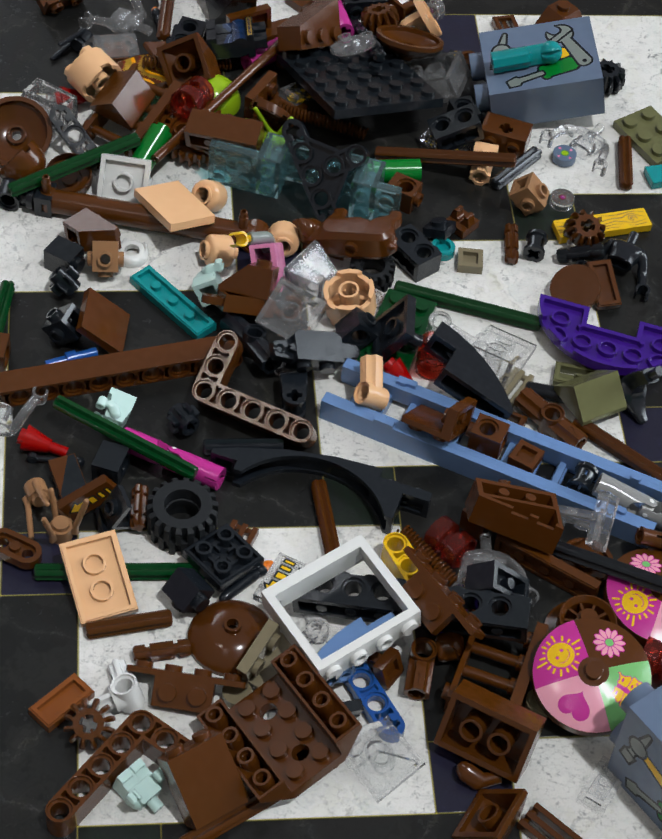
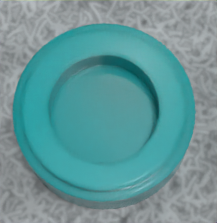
(446, 247)

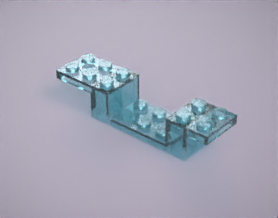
(269, 168)

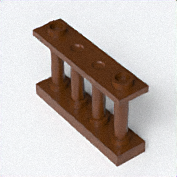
(156, 113)
(515, 687)

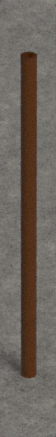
(219, 99)

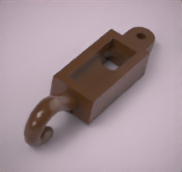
(234, 302)

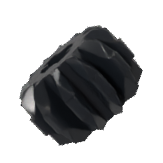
(613, 76)

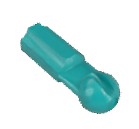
(525, 56)

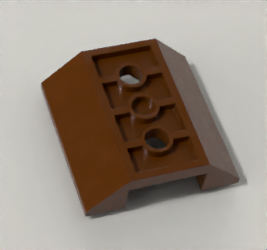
(306, 719)

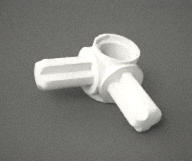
(123, 691)

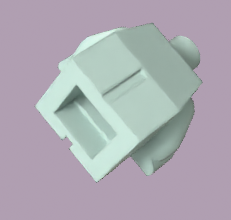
(208, 280)
(117, 406)
(140, 786)

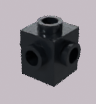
(62, 324)

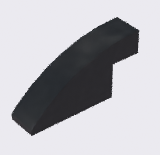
(467, 372)

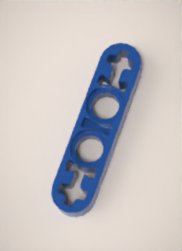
(374, 692)

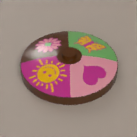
(636, 607)
(586, 673)

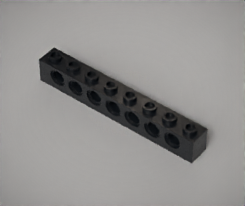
(338, 604)

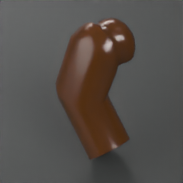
(475, 777)

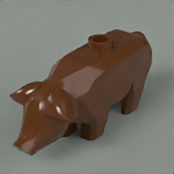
(352, 235)

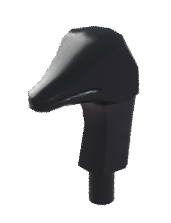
(635, 390)

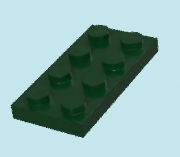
(423, 310)

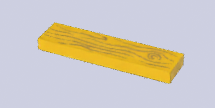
(616, 223)

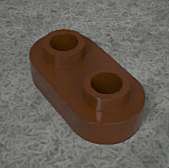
(19, 547)

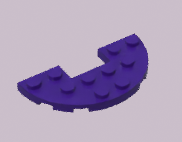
(594, 346)

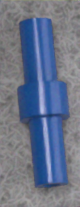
(71, 355)

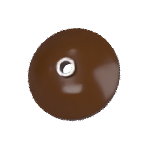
(409, 41)
(25, 118)
(217, 645)

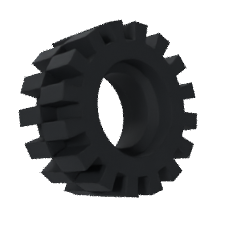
(386, 267)

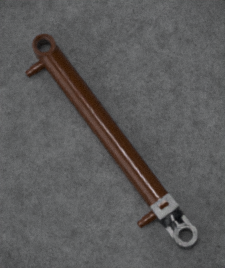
(49, 200)

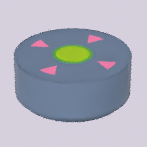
(564, 155)

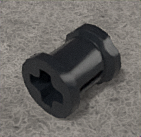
(534, 249)
(582, 479)

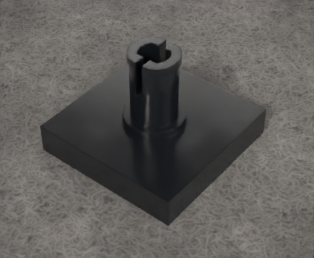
(397, 328)

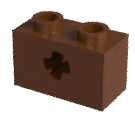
(508, 133)

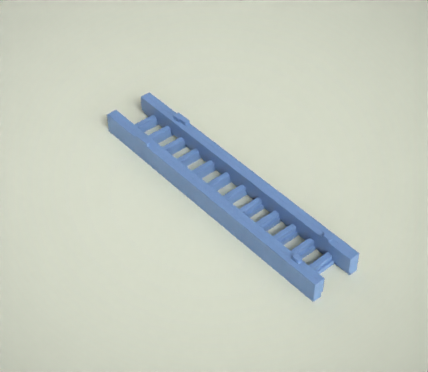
(478, 465)

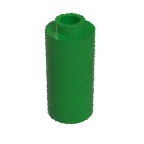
(153, 139)
(408, 167)

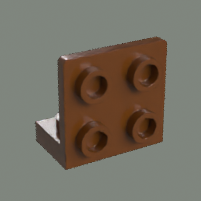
(266, 89)
(444, 425)

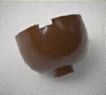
(25, 162)

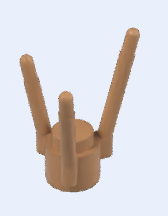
(36, 495)
(61, 528)

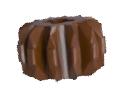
(379, 15)
(581, 222)
(80, 730)

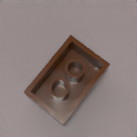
(489, 730)

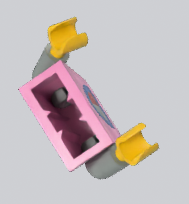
(262, 246)

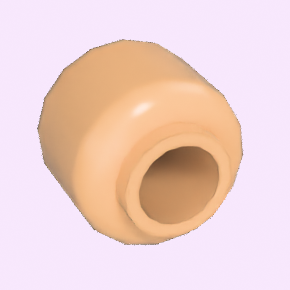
(211, 194)
(287, 234)
(218, 246)

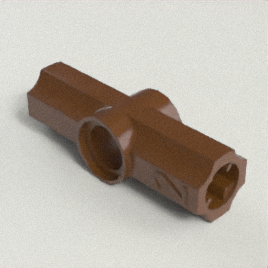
(549, 418)

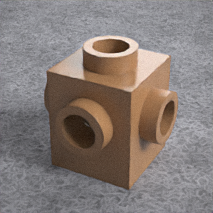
(529, 194)
(110, 248)

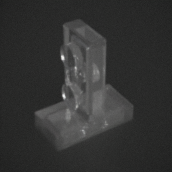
(596, 522)

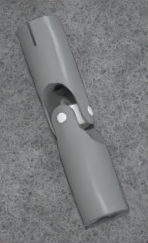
(649, 509)

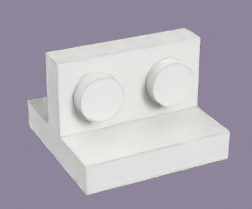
(122, 175)

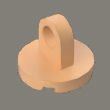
(422, 19)

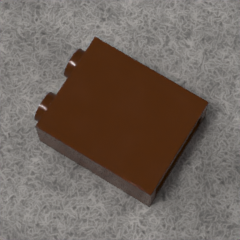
(203, 778)

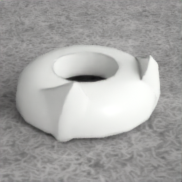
(136, 260)

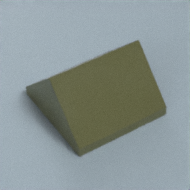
(593, 395)

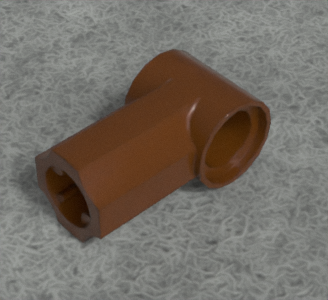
(420, 669)

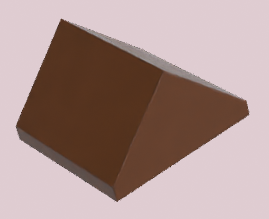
(124, 98)
(491, 814)

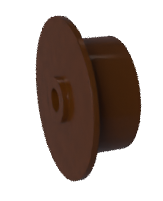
(580, 607)

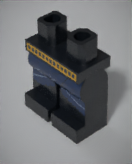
(235, 38)

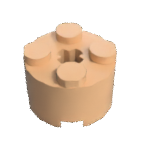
(90, 72)
(348, 291)

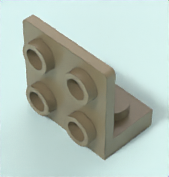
(256, 663)

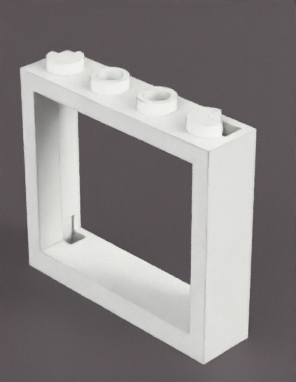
(318, 573)

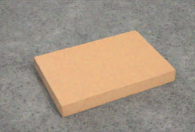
(174, 206)
(98, 577)

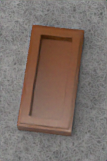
(52, 707)

